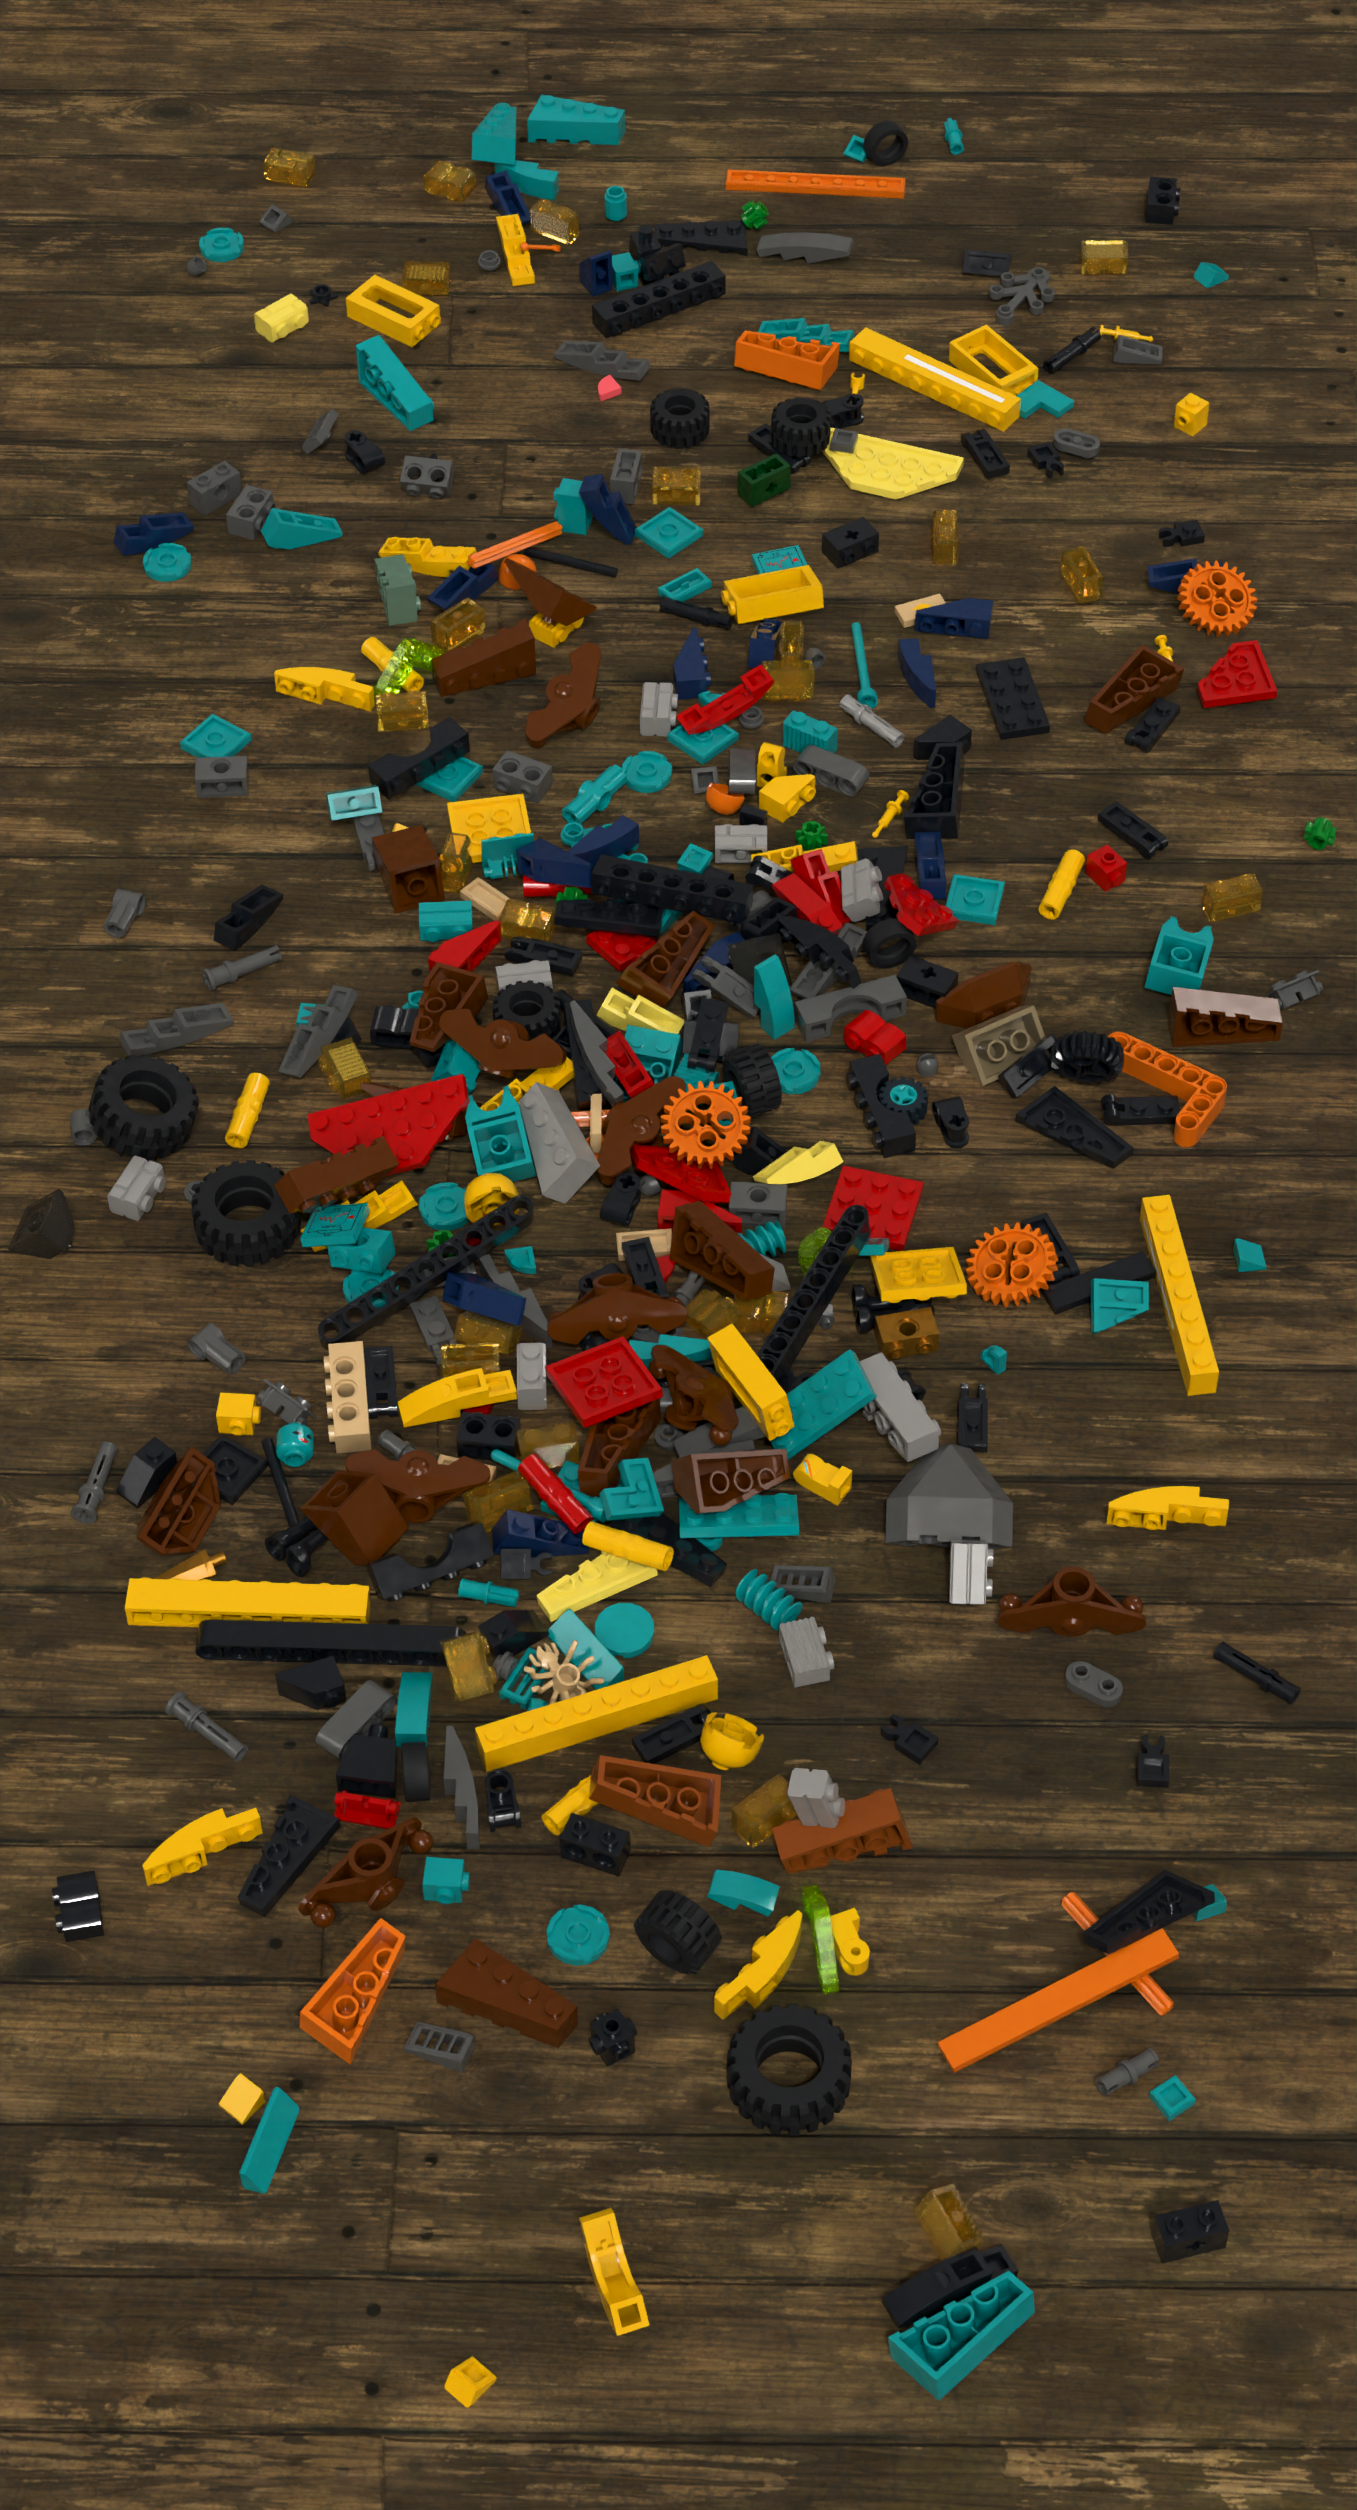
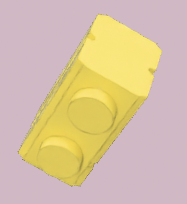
(281, 318)

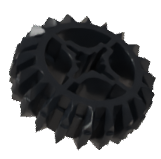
(1087, 1057)

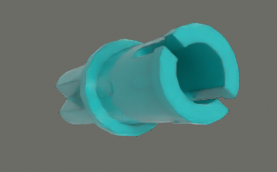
(953, 136)
(488, 1592)

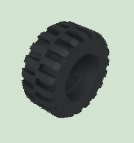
(148, 1081)
(243, 1240)
(789, 2107)

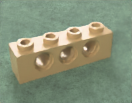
(349, 1397)

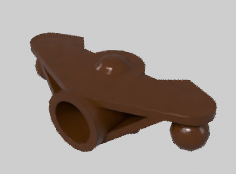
(569, 697)
(502, 1044)
(634, 1124)
(616, 1310)
(694, 1394)
(418, 1481)
(1072, 1607)
(355, 1883)

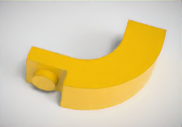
(611, 2272)

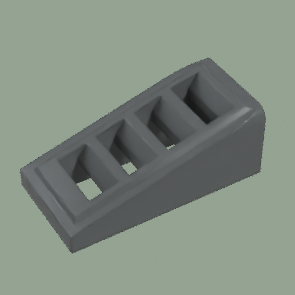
(1136, 351)
(803, 1591)
(457, 2062)

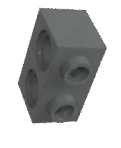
(429, 471)
(627, 474)
(250, 512)
(522, 776)

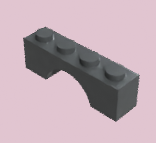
(818, 1014)

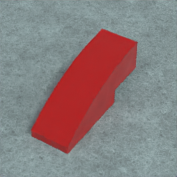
(815, 873)

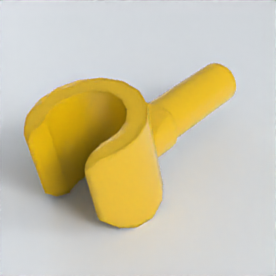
(856, 383)

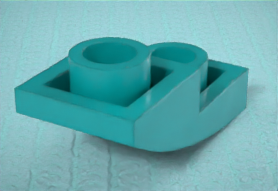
(738, 1888)

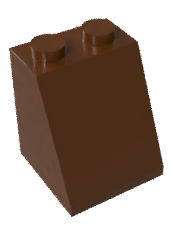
(408, 868)
(356, 1515)

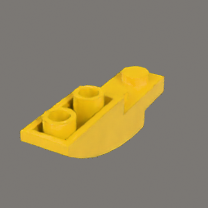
(427, 558)
(317, 683)
(836, 855)
(551, 1077)
(451, 1394)
(1174, 1503)
(188, 1847)
(769, 1964)

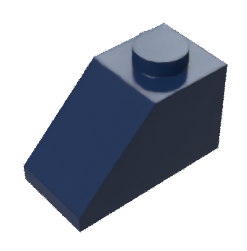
(597, 273)

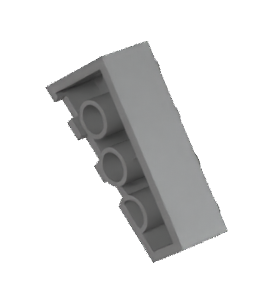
(556, 1143)
(898, 1411)

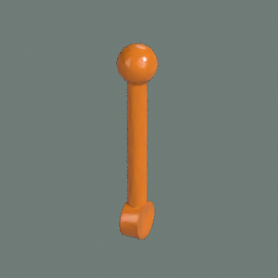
(525, 246)

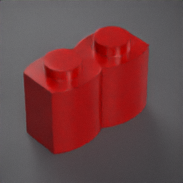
(874, 1036)

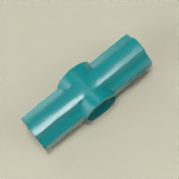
(594, 795)

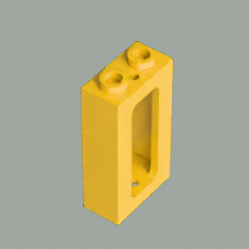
(363, 308)
(986, 341)
(772, 594)
(751, 1382)

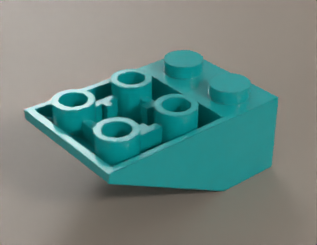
(657, 1052)

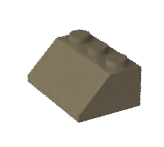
(998, 1042)

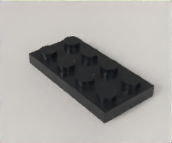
(1012, 698)

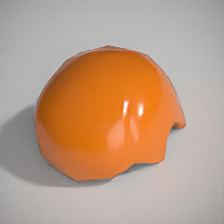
(505, 576)
(721, 801)

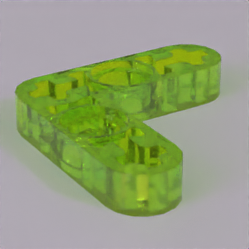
(404, 658)
(819, 1917)

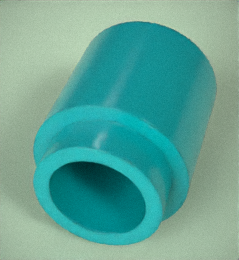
(615, 203)

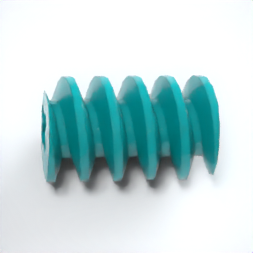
(766, 1238)
(767, 1600)

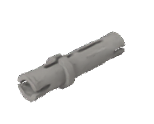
(864, 715)

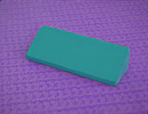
(604, 1666)
(269, 2142)

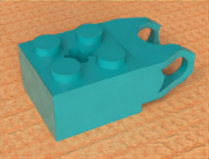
(1179, 958)
(500, 1139)

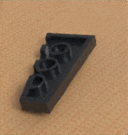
(704, 235)
(890, 862)
(610, 916)
(1073, 1126)
(689, 1553)
(292, 1847)

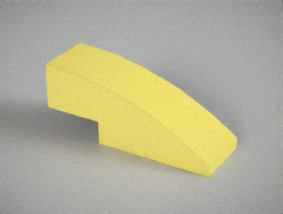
(622, 1011)
(801, 1164)

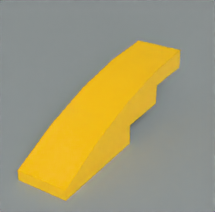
(517, 261)
(383, 1207)

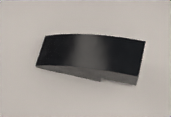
(247, 917)

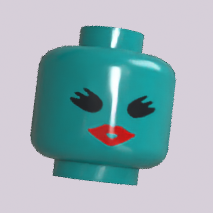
(294, 1444)

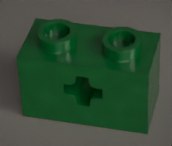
(764, 479)

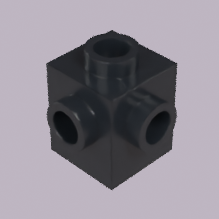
(612, 2037)

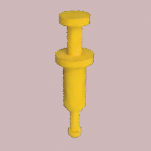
(1132, 334)
(1166, 652)
(893, 809)

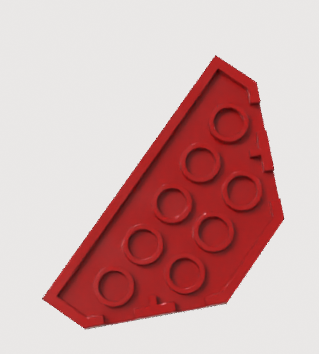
(407, 1118)

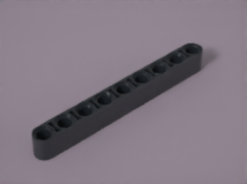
(432, 1260)
(815, 1292)
(315, 1641)

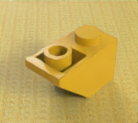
(786, 795)

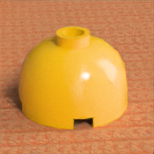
(486, 1194)
(730, 1741)

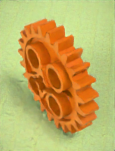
(1217, 598)
(721, 1107)
(1036, 1266)

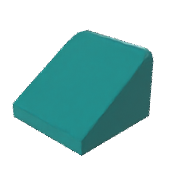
(855, 149)
(1210, 274)
(1248, 1256)
(1214, 1909)

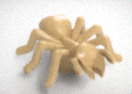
(564, 1676)

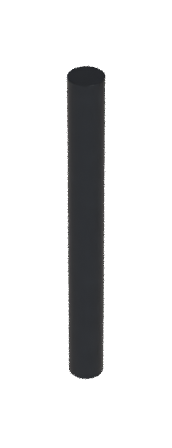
(571, 561)
(280, 1481)

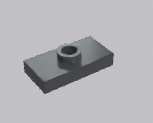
(320, 431)

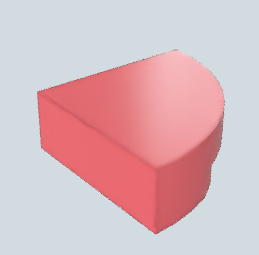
(608, 388)

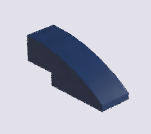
(506, 196)
(608, 508)
(151, 532)
(1169, 575)
(463, 584)
(917, 670)
(611, 841)
(930, 863)

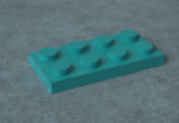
(825, 1402)
(753, 1517)

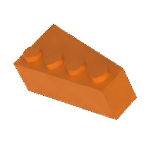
(787, 359)
(350, 1997)

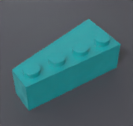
(575, 121)
(496, 136)
(392, 384)
(956, 2340)

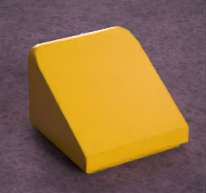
(242, 2099)
(469, 2381)

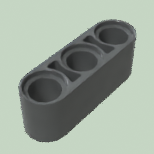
(831, 770)
(741, 771)
(364, 1708)

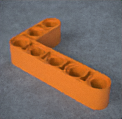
(1199, 1088)

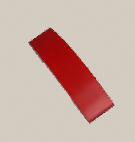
(728, 706)

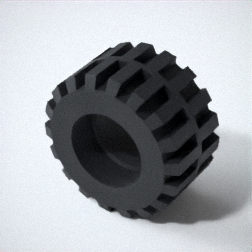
(680, 418)
(800, 427)
(531, 1006)
(753, 1078)
(677, 1932)

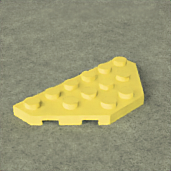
(893, 467)

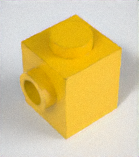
(1191, 414)
(237, 1414)

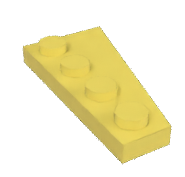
(592, 1583)

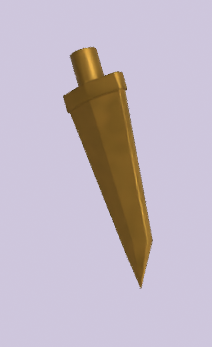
(195, 1568)

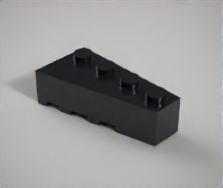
(939, 794)

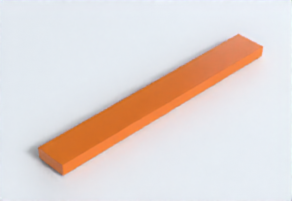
(815, 183)
(1058, 2000)

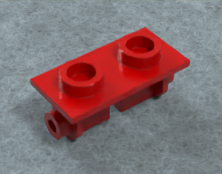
(366, 1810)

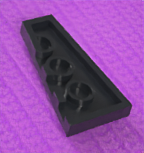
(1148, 1910)

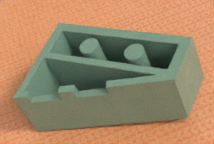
(397, 589)

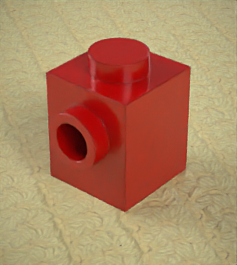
(1106, 868)

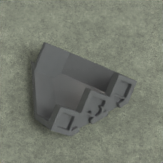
(949, 1499)

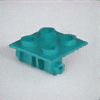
(501, 853)

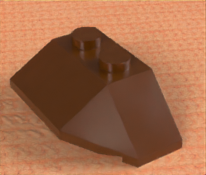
(985, 996)
(182, 1507)

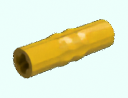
(381, 655)
(1061, 884)
(247, 1110)
(628, 1546)
(575, 1802)

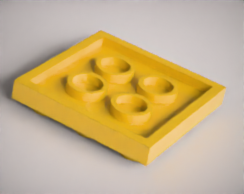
(488, 818)
(918, 1274)

